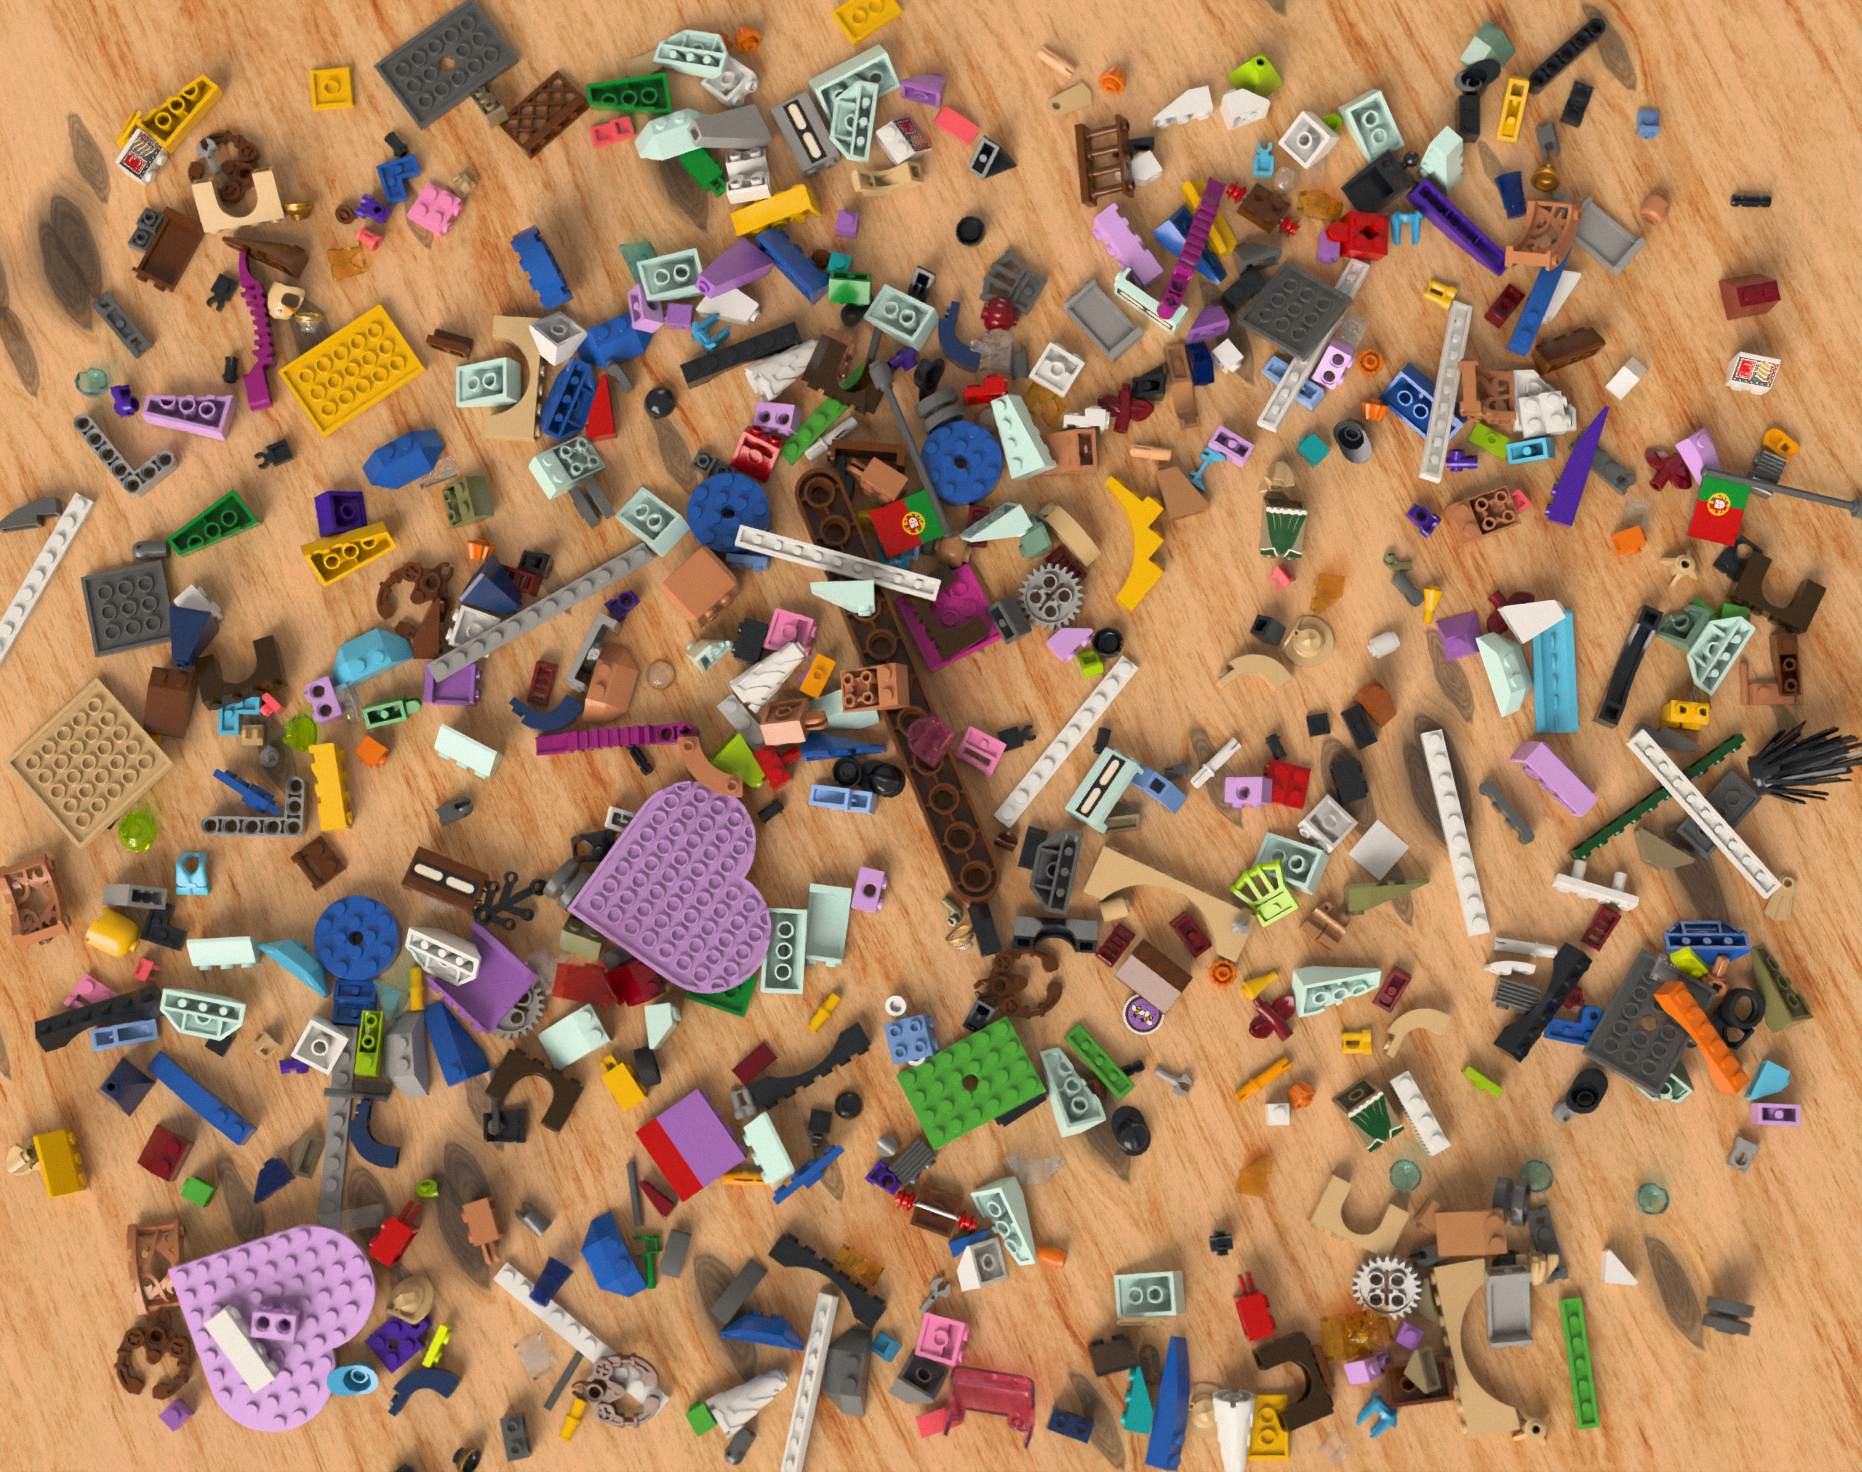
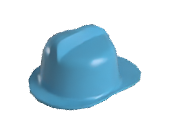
(353, 1379)

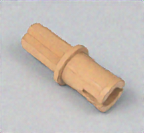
(1056, 62)
(1150, 452)

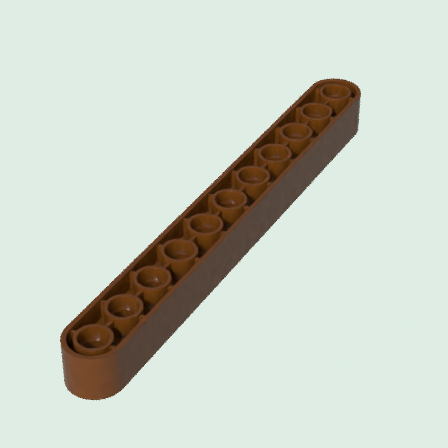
(885, 626)

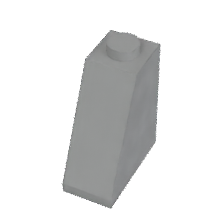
(134, 896)

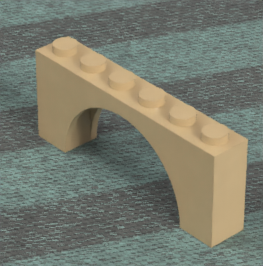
(520, 421)

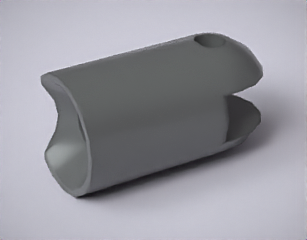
(1548, 139)
(1020, 364)
(151, 549)
(454, 811)
(534, 1219)
(1428, 1254)
(739, 1446)

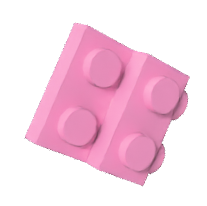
(436, 210)
(790, 628)
(943, 1339)

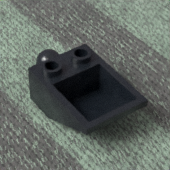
(1376, 184)

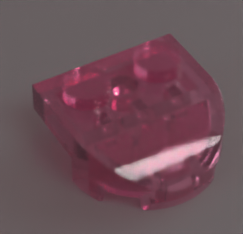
(930, 739)

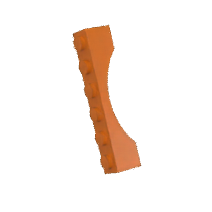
(1722, 1065)

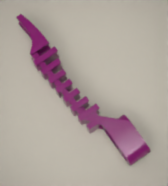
(1192, 249)
(257, 380)
(616, 737)

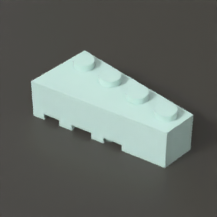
(1443, 161)
(1020, 438)

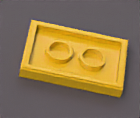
(864, 17)
(1267, 1438)

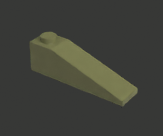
(1369, 895)
(1781, 1003)

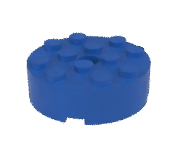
(542, 267)
(965, 443)
(718, 498)
(336, 938)

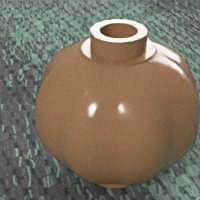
(954, 551)

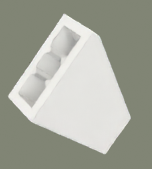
(1564, 287)
(732, 308)
(1531, 618)

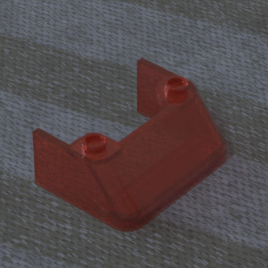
(586, 985)

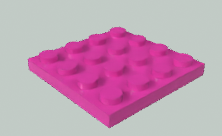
(951, 611)

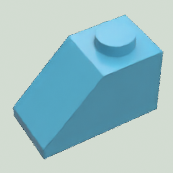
(1531, 450)
(1767, 1080)

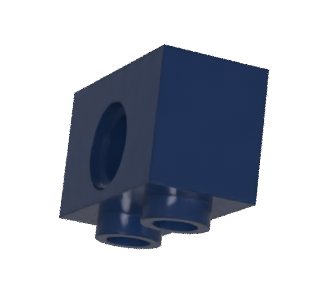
(1070, 1424)

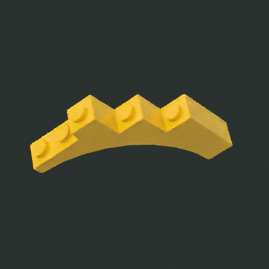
(1141, 516)

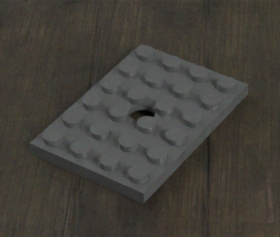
(460, 35)
(1629, 1049)

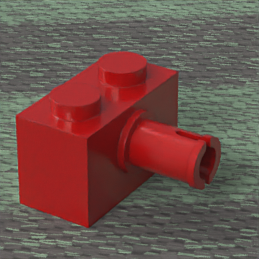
(775, 765)

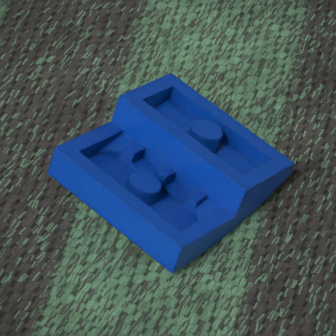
(350, 999)

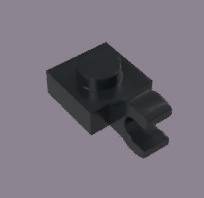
(819, 1123)

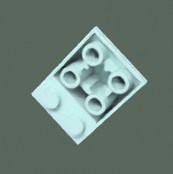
(566, 466)

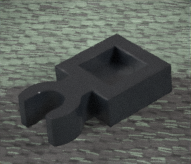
(223, 289)
(277, 453)
(1014, 737)

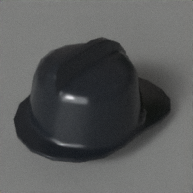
(1477, 77)
(928, 376)
(1353, 440)
(882, 779)
(1587, 1091)
(1130, 1131)

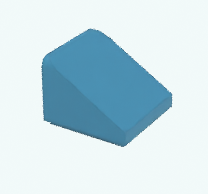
(886, 1346)

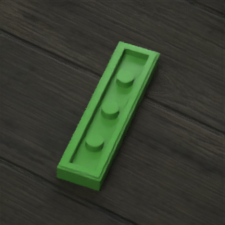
(1099, 1062)

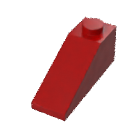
(600, 417)

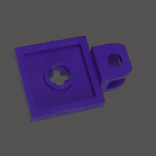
(408, 1337)

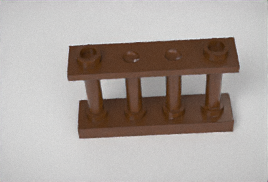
(1086, 155)

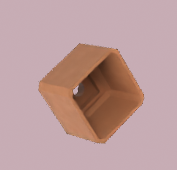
(701, 588)

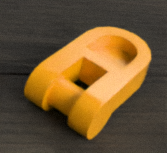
(1775, 439)

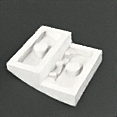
(1506, 967)

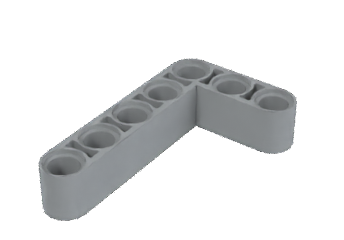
(119, 461)
(264, 823)

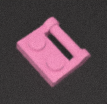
(984, 745)
(91, 990)

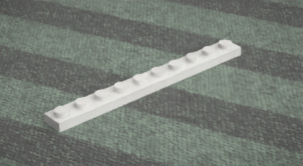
(1299, 371)
(1445, 392)
(837, 562)
(43, 572)
(1065, 742)
(1703, 814)
(1455, 833)
(575, 1333)
(809, 1383)

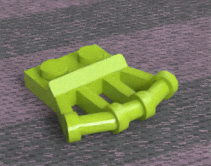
(1273, 904)

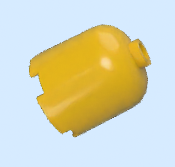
(113, 933)

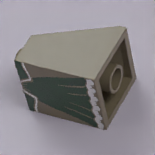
(1282, 528)
(1368, 1114)

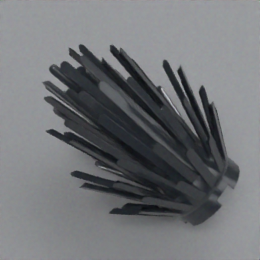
(1800, 763)

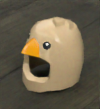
(284, 300)

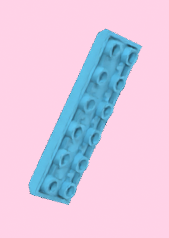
(1555, 678)

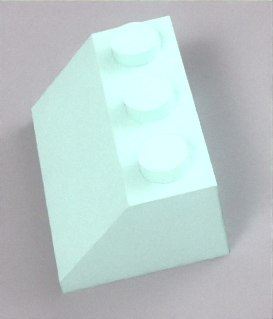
(467, 752)
(224, 952)
(661, 1023)
(768, 1151)

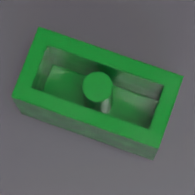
(850, 287)

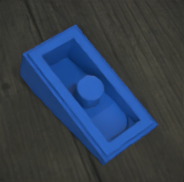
(959, 1244)

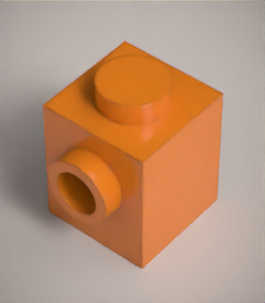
(1629, 541)
(372, 752)

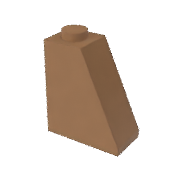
(1178, 494)

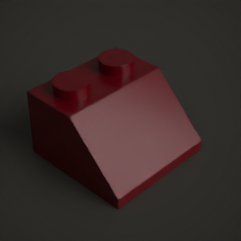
(637, 981)
(165, 1153)

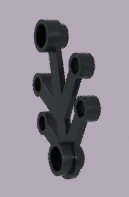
(506, 902)

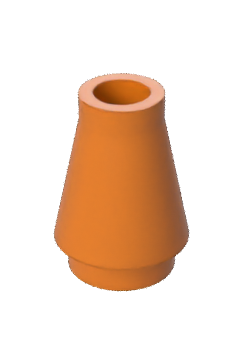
(1053, 1256)

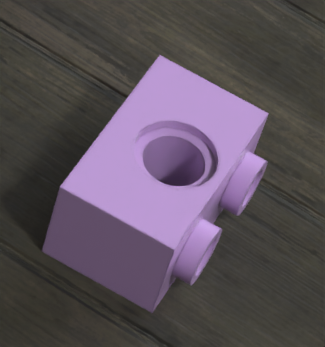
(644, 315)
(1231, 446)
(1237, 788)
(869, 877)
(1776, 1114)

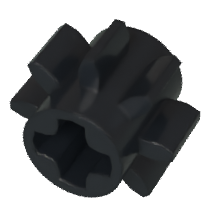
(1221, 1242)

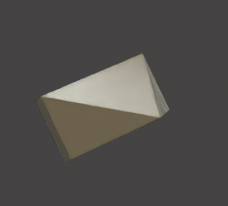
(1122, 819)
(305, 1155)
(1425, 1304)
(1423, 1370)

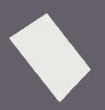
(1378, 850)

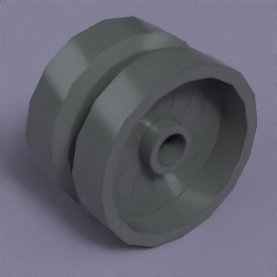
(939, 409)
(591, 502)
(566, 883)
(1513, 1199)
(1728, 1316)

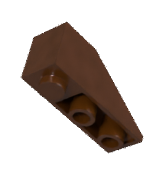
(426, 637)
(1786, 663)

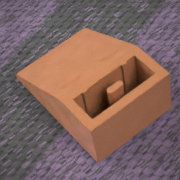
(1072, 451)
(1482, 516)
(875, 688)

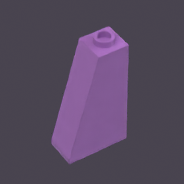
(733, 269)

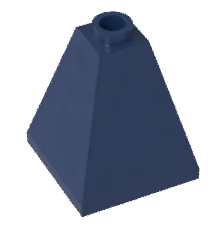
(492, 589)
(190, 634)
(126, 1086)

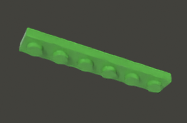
(818, 422)
(1579, 1363)

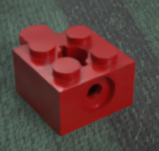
(1359, 243)
(395, 1236)
(1253, 1310)

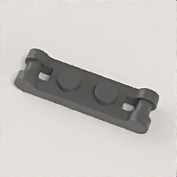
(121, 325)
(1608, 469)
(1511, 817)
(1545, 1240)

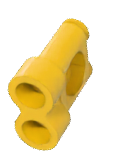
(1444, 300)
(1364, 1042)

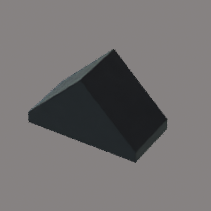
(921, 284)
(536, 563)
(979, 1015)

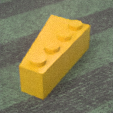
(180, 114)
(776, 211)
(346, 552)
(331, 787)

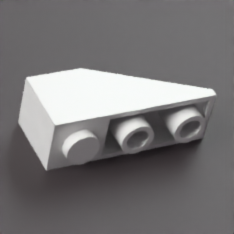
(1190, 105)

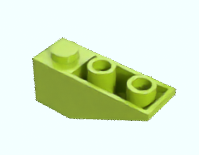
(370, 1045)

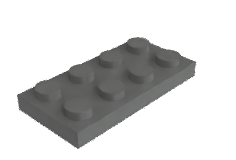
(1731, 800)

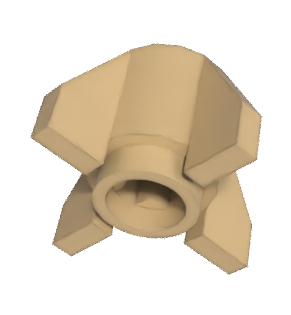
(1278, 479)
(1676, 569)
(22, 1158)
(1538, 1265)
(1527, 1425)

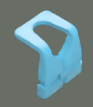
(192, 883)

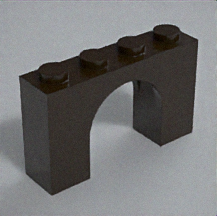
(822, 374)
(1747, 592)
(949, 641)
(267, 677)
(517, 1066)
(1314, 1402)

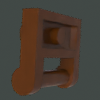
(325, 860)

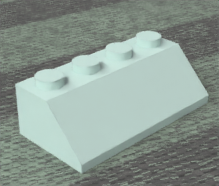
(868, 66)
(786, 953)

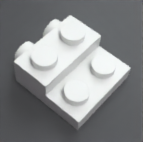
(732, 84)
(1057, 369)
(1543, 415)
(1093, 417)
(468, 625)
(1327, 824)

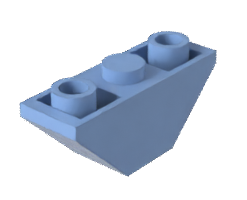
(1159, 789)

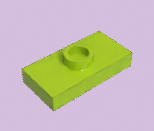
(1489, 440)
(1481, 1082)

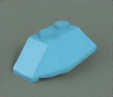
(370, 656)
(300, 963)

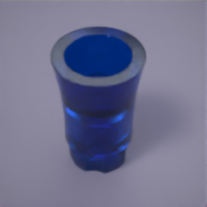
(1512, 194)
(550, 1282)

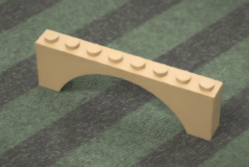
(1117, 872)
(1454, 1288)

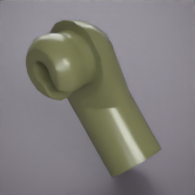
(1396, 565)
(955, 911)

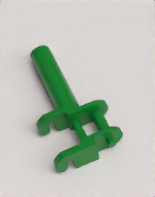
(649, 1261)

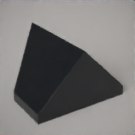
(989, 159)
(1150, 385)

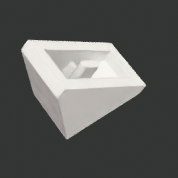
(1626, 378)
(618, 819)
(1614, 1271)

